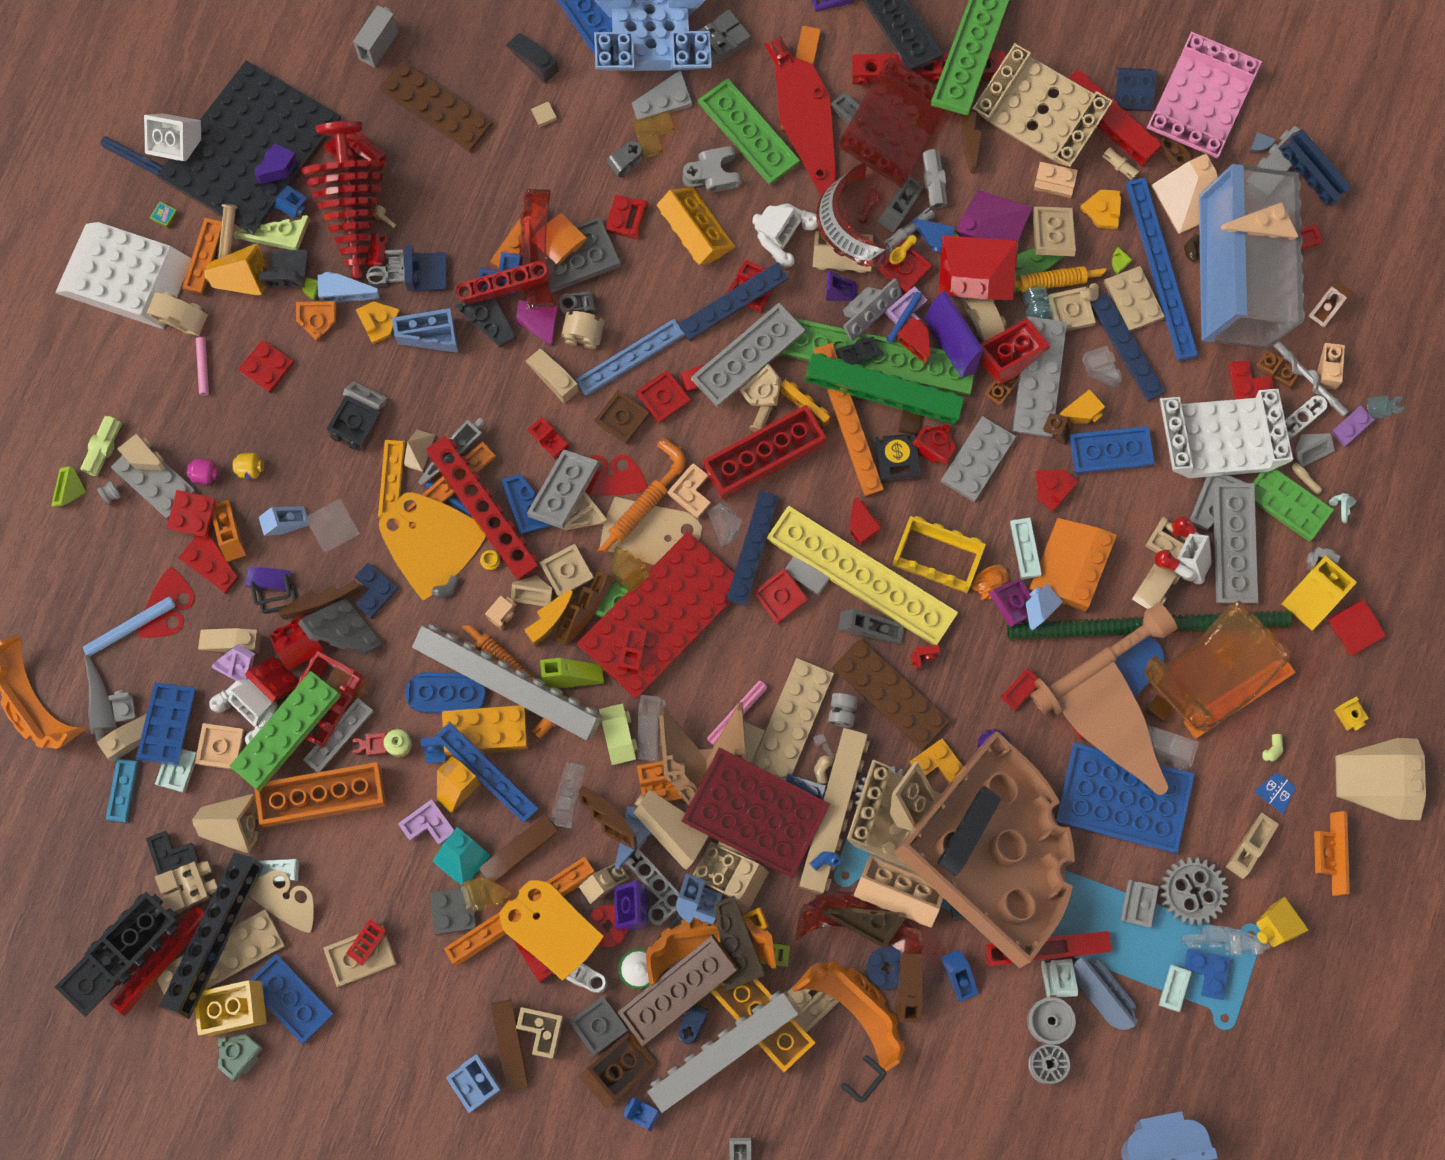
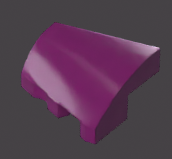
(538, 322)

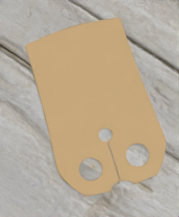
(648, 536)

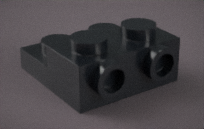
(353, 423)

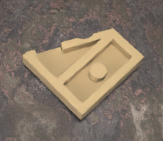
(585, 514)

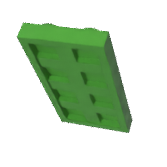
(1290, 503)

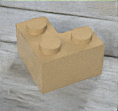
(547, 1030)

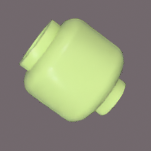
(400, 748)

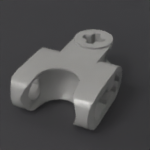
(709, 171)

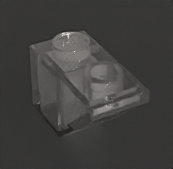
(1101, 366)

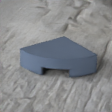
(1261, 143)

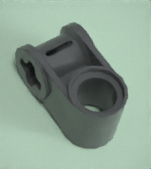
(625, 159)
(579, 303)

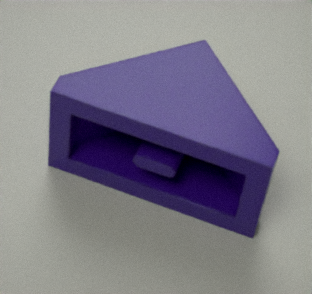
(839, 288)

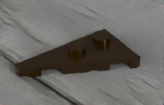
(871, 924)

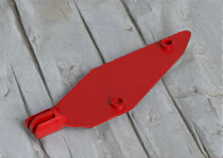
(805, 113)

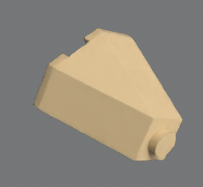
(229, 822)

